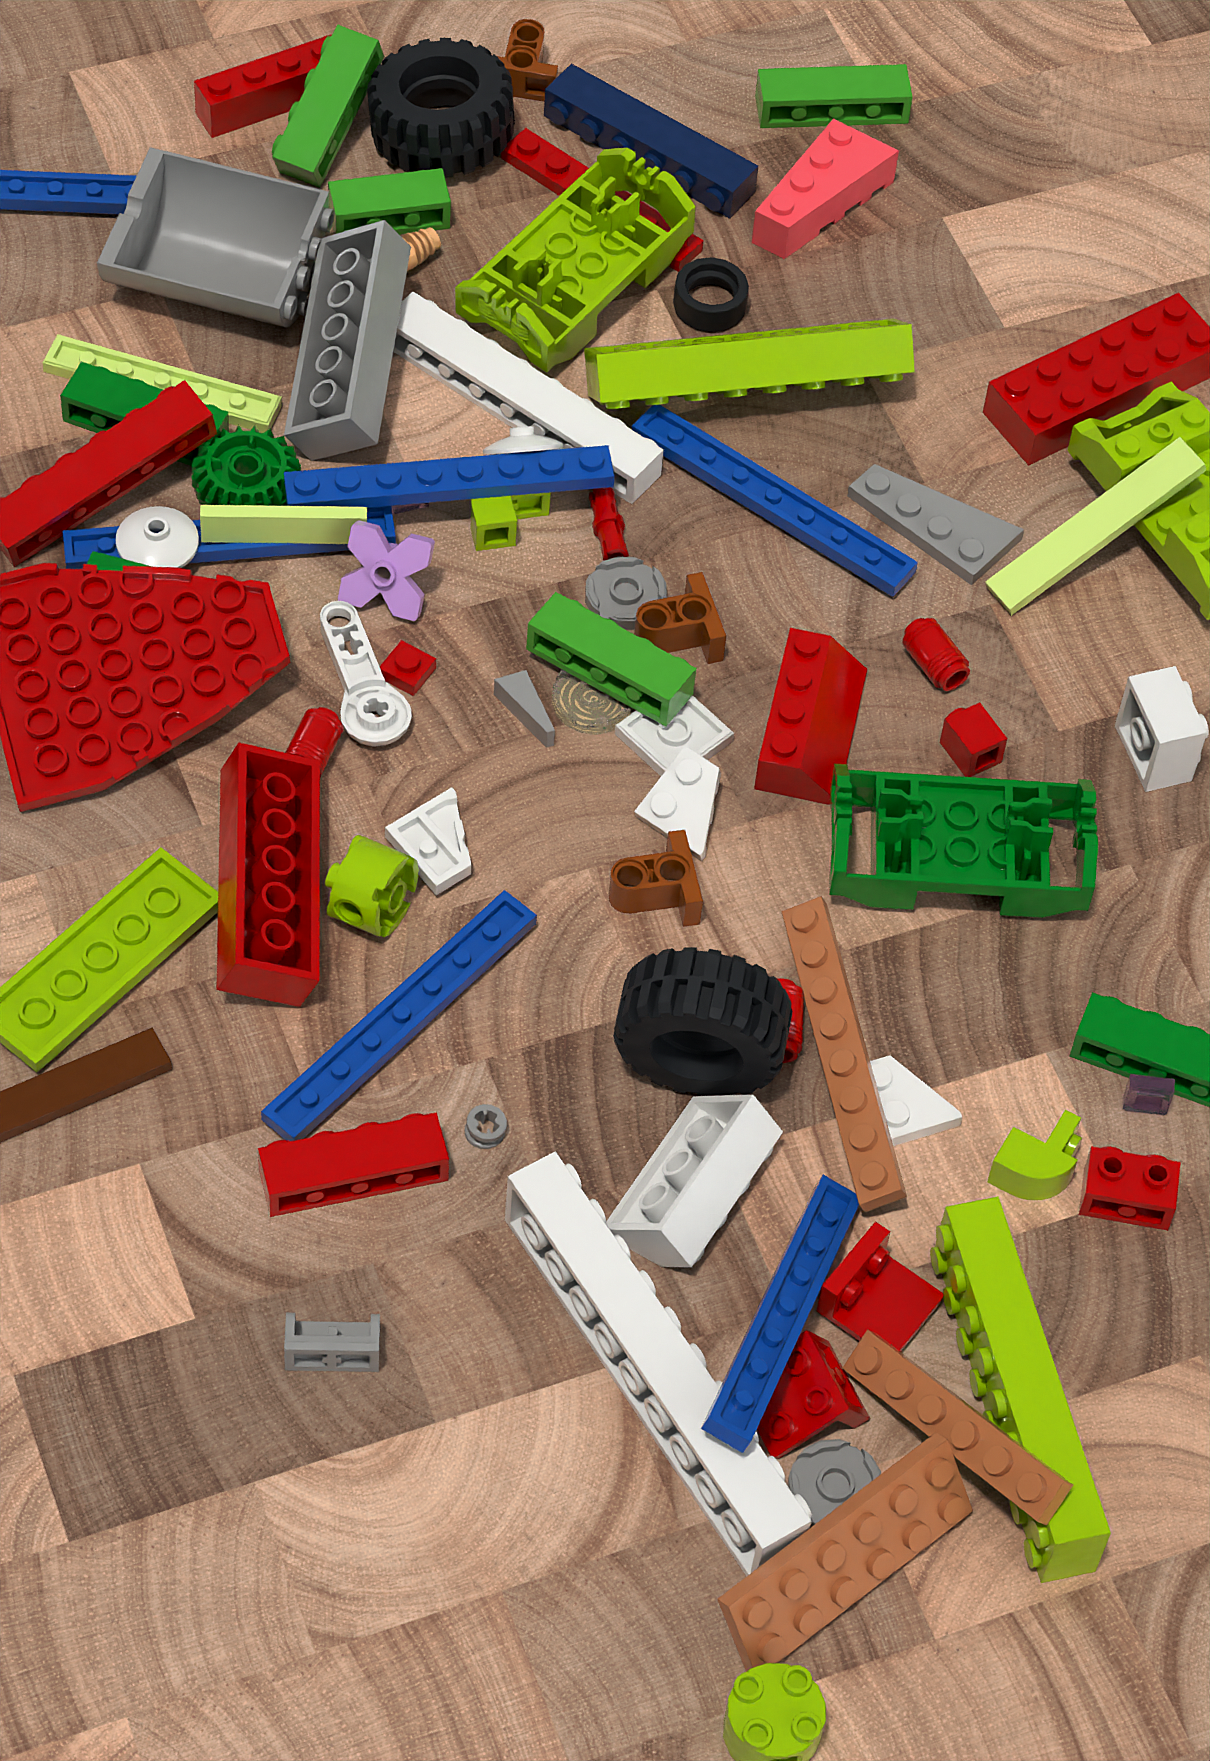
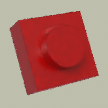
(407, 667)

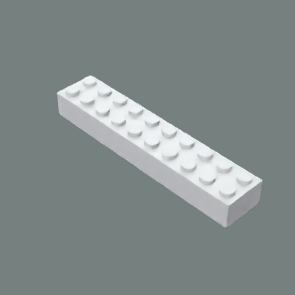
(650, 1360)

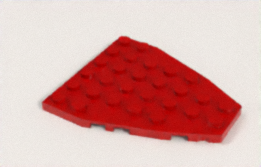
(121, 669)

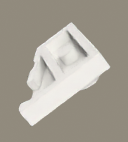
(683, 800)
(435, 839)
(910, 1104)

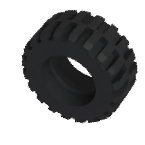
(441, 76)
(703, 1022)

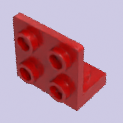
(877, 1293)
(809, 1397)

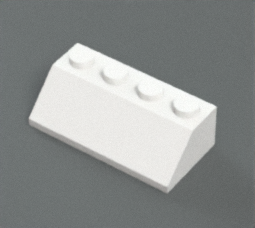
(694, 1178)

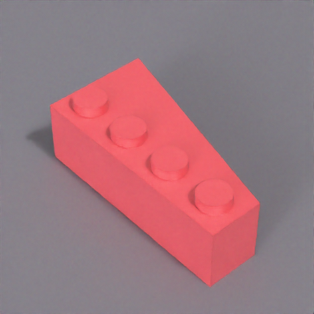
(822, 185)

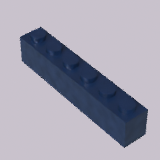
(618, 120)

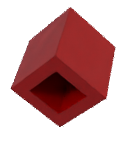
(973, 739)

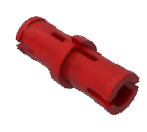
(608, 523)

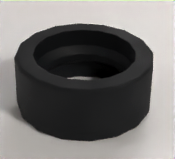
(716, 273)

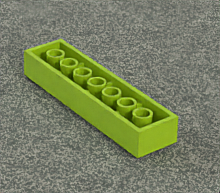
(749, 360)
(1018, 1379)

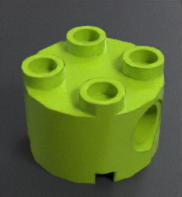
(371, 886)
(774, 1714)

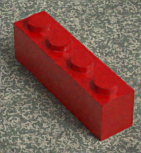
(255, 89)
(353, 1163)

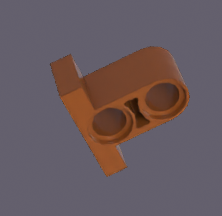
(525, 60)
(684, 621)
(650, 885)

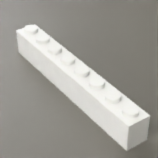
(520, 393)

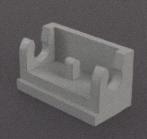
(332, 1345)

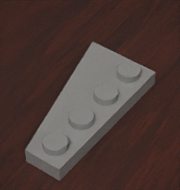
(941, 526)

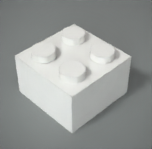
(1161, 728)

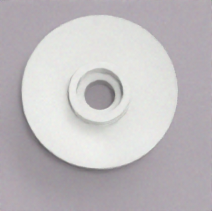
(522, 440)
(171, 547)

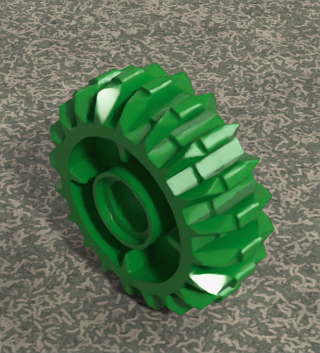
(243, 469)

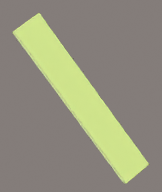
(244, 404)
(1095, 526)

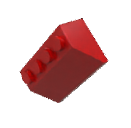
(810, 717)

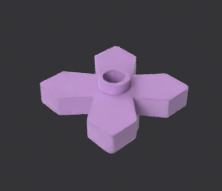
(386, 570)

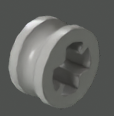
(482, 1113)

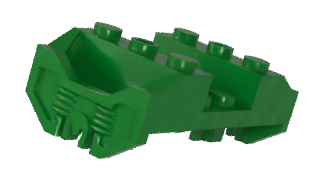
(962, 839)

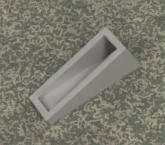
(522, 700)

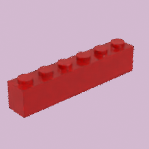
(103, 471)

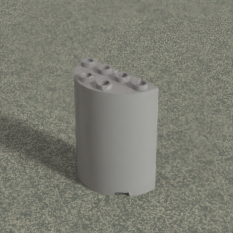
(218, 238)

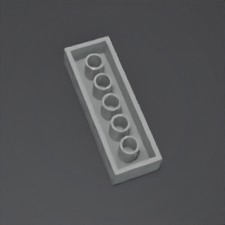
(348, 341)

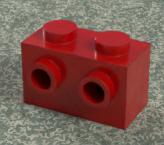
(1129, 1187)

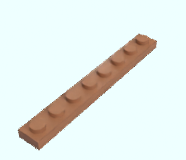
(844, 1055)

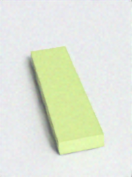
(278, 523)

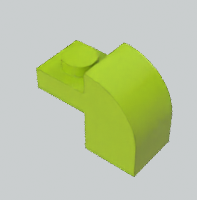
(495, 518)
(1036, 1168)

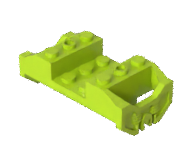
(579, 258)
(1125, 442)

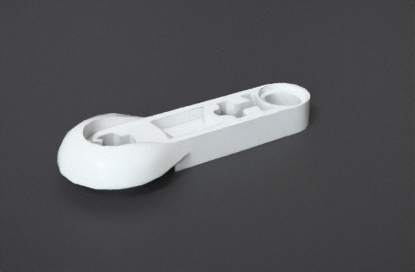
(363, 682)

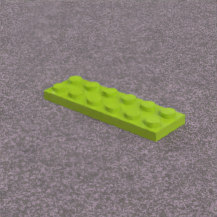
(102, 957)

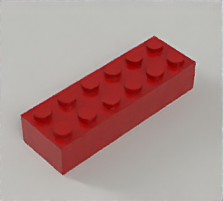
(1099, 376)
(269, 875)

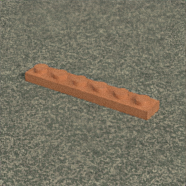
(970, 1434)

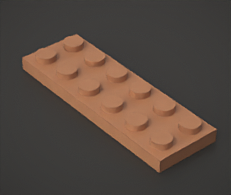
(846, 1554)

